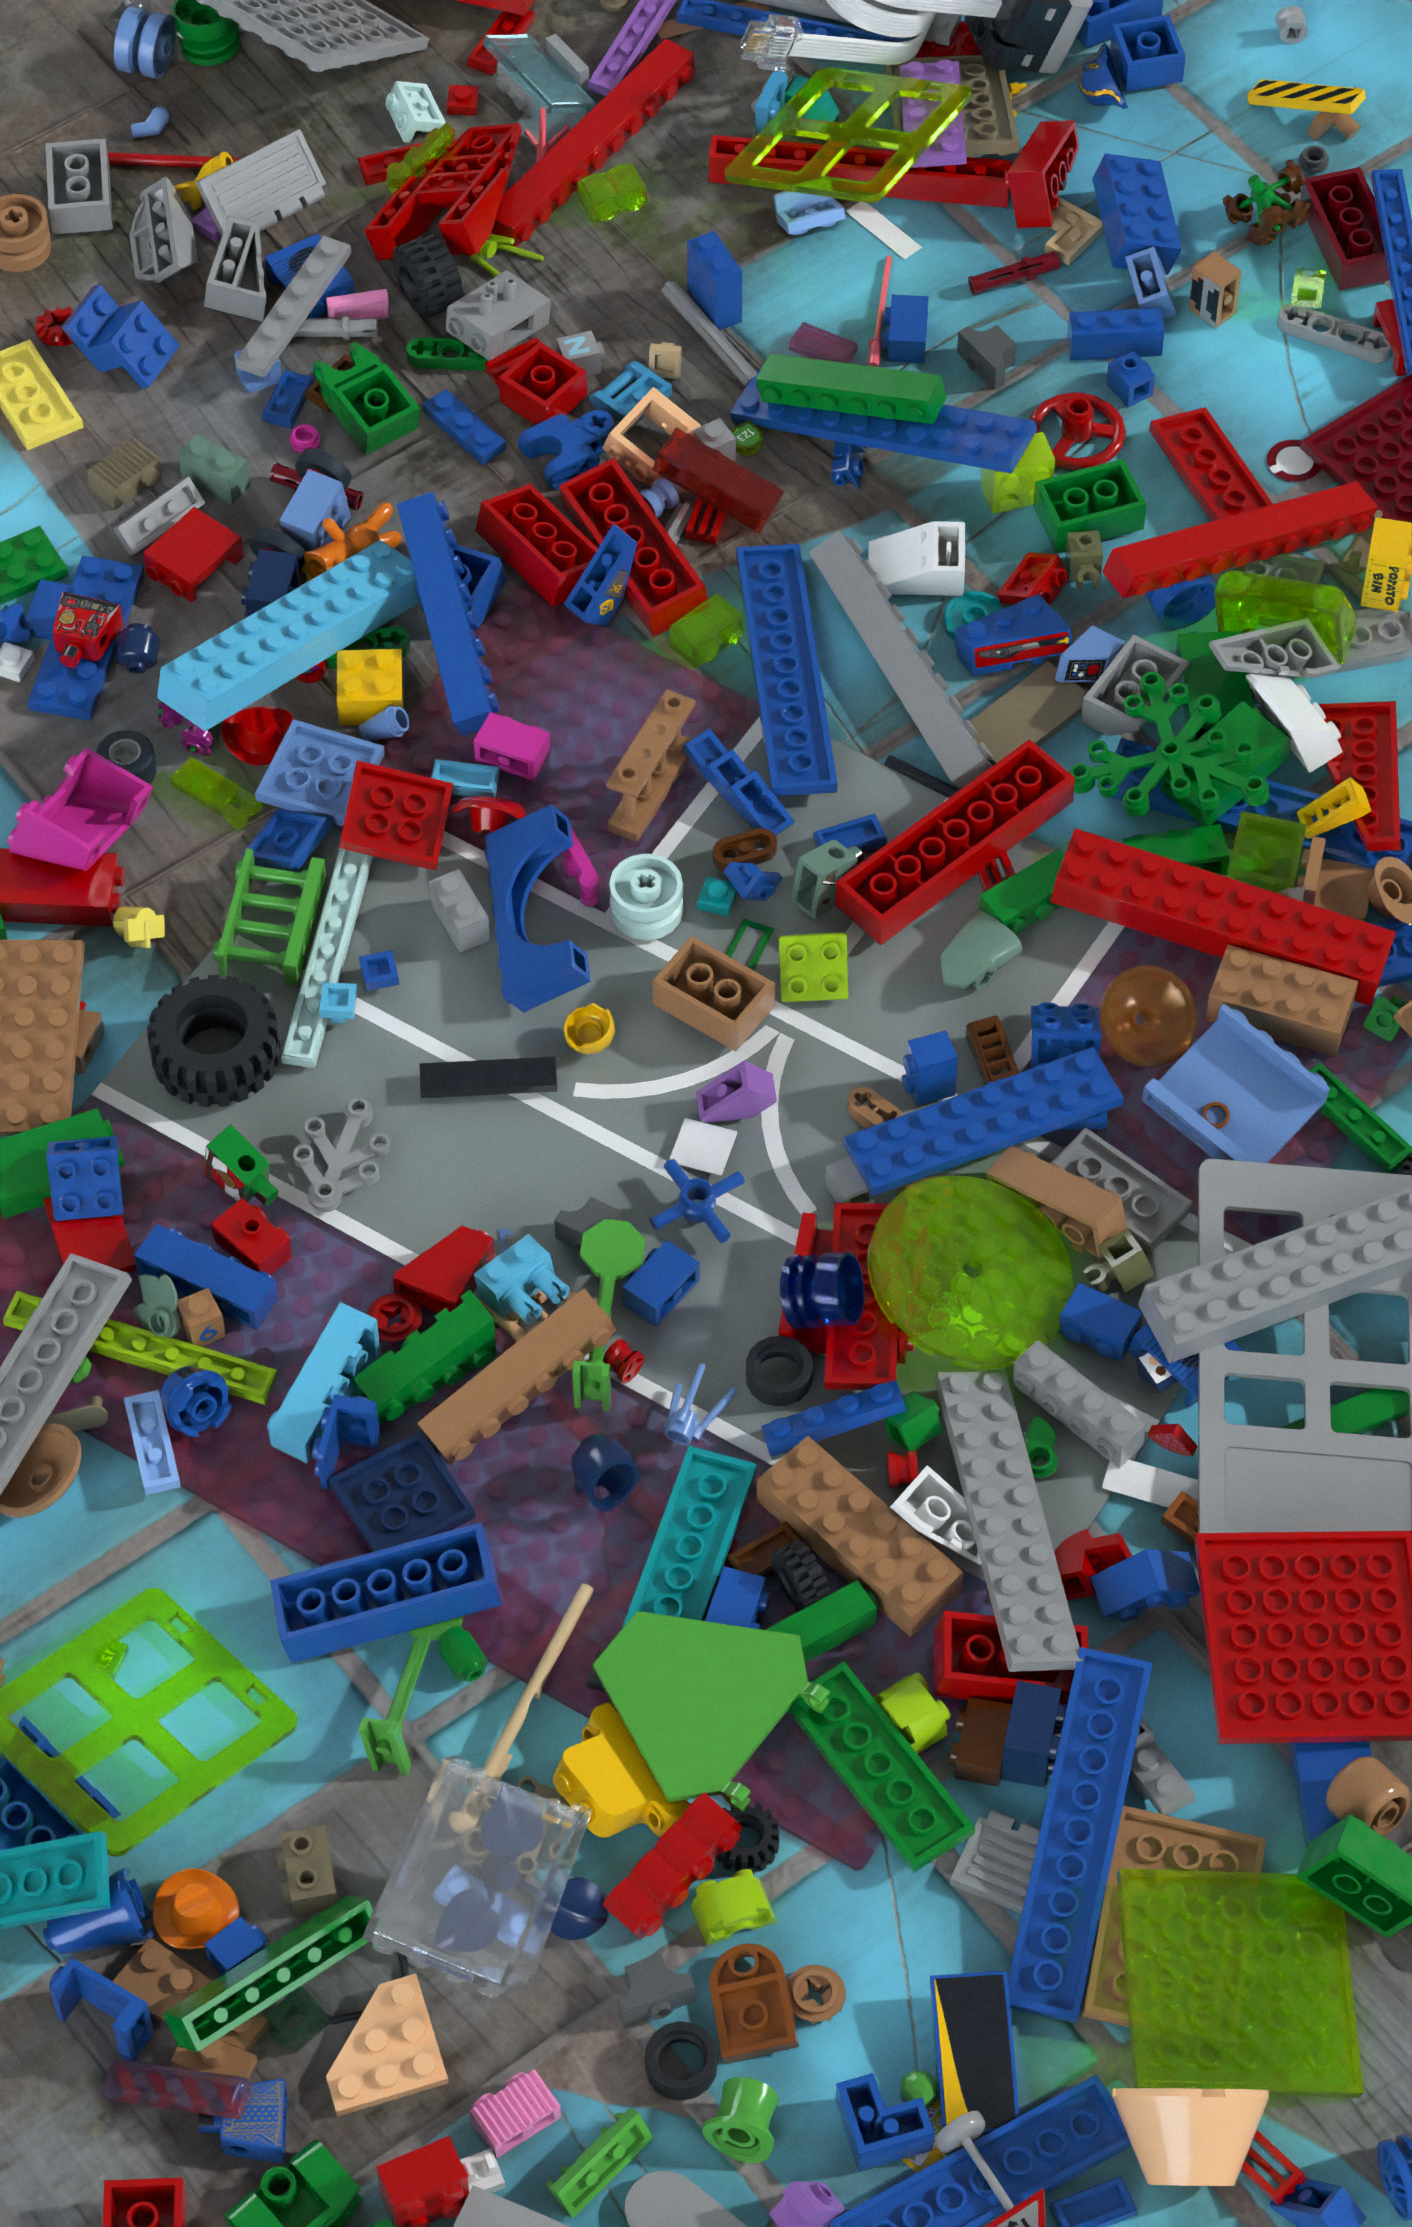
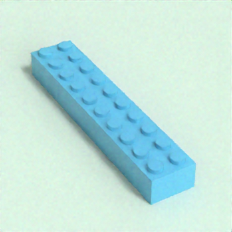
(289, 636)

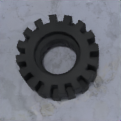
(799, 1574)
(763, 1850)

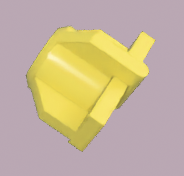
(138, 925)

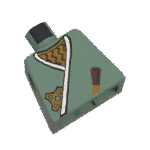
(817, 876)

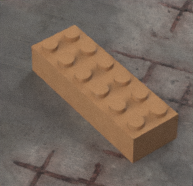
(859, 1535)

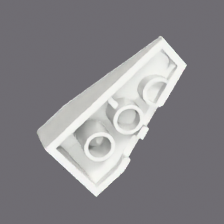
(938, 1513)

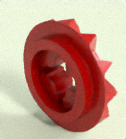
(52, 334)
(390, 1306)

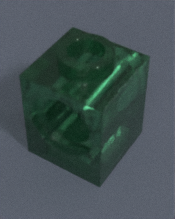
(297, 2003)

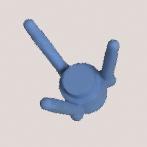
(682, 1425)

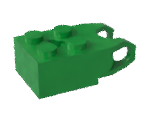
(368, 400)

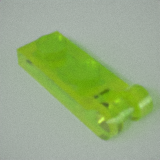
(416, 157)
(215, 792)

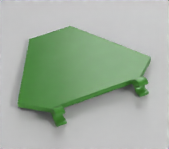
(702, 1697)

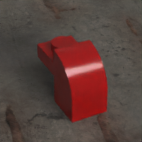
(1085, 1556)

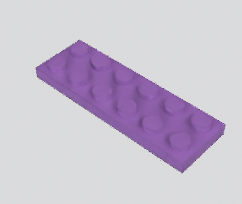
(950, 145)

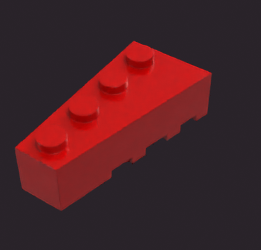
(1042, 172)

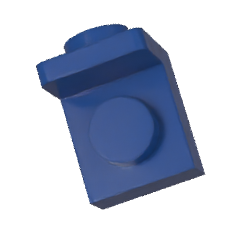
(751, 881)

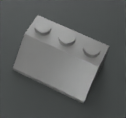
(1104, 702)

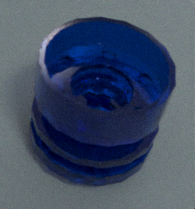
(822, 1290)

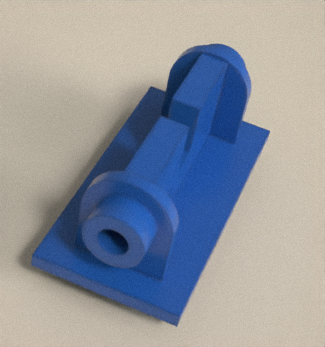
(851, 465)

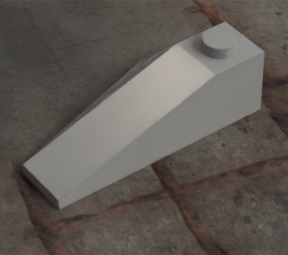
(1277, 650)

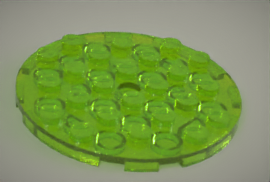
(921, 1279)

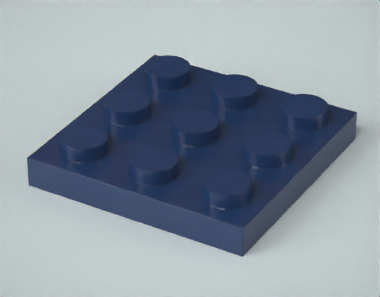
(401, 1495)

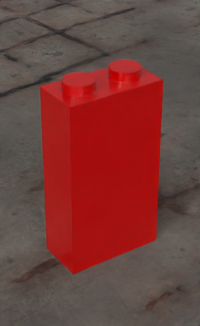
(57, 893)

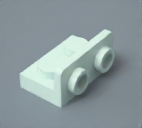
(413, 109)

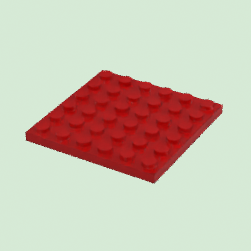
(1308, 1635)

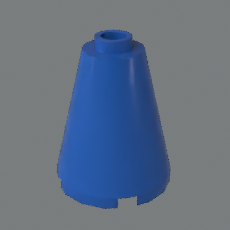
(104, 1928)

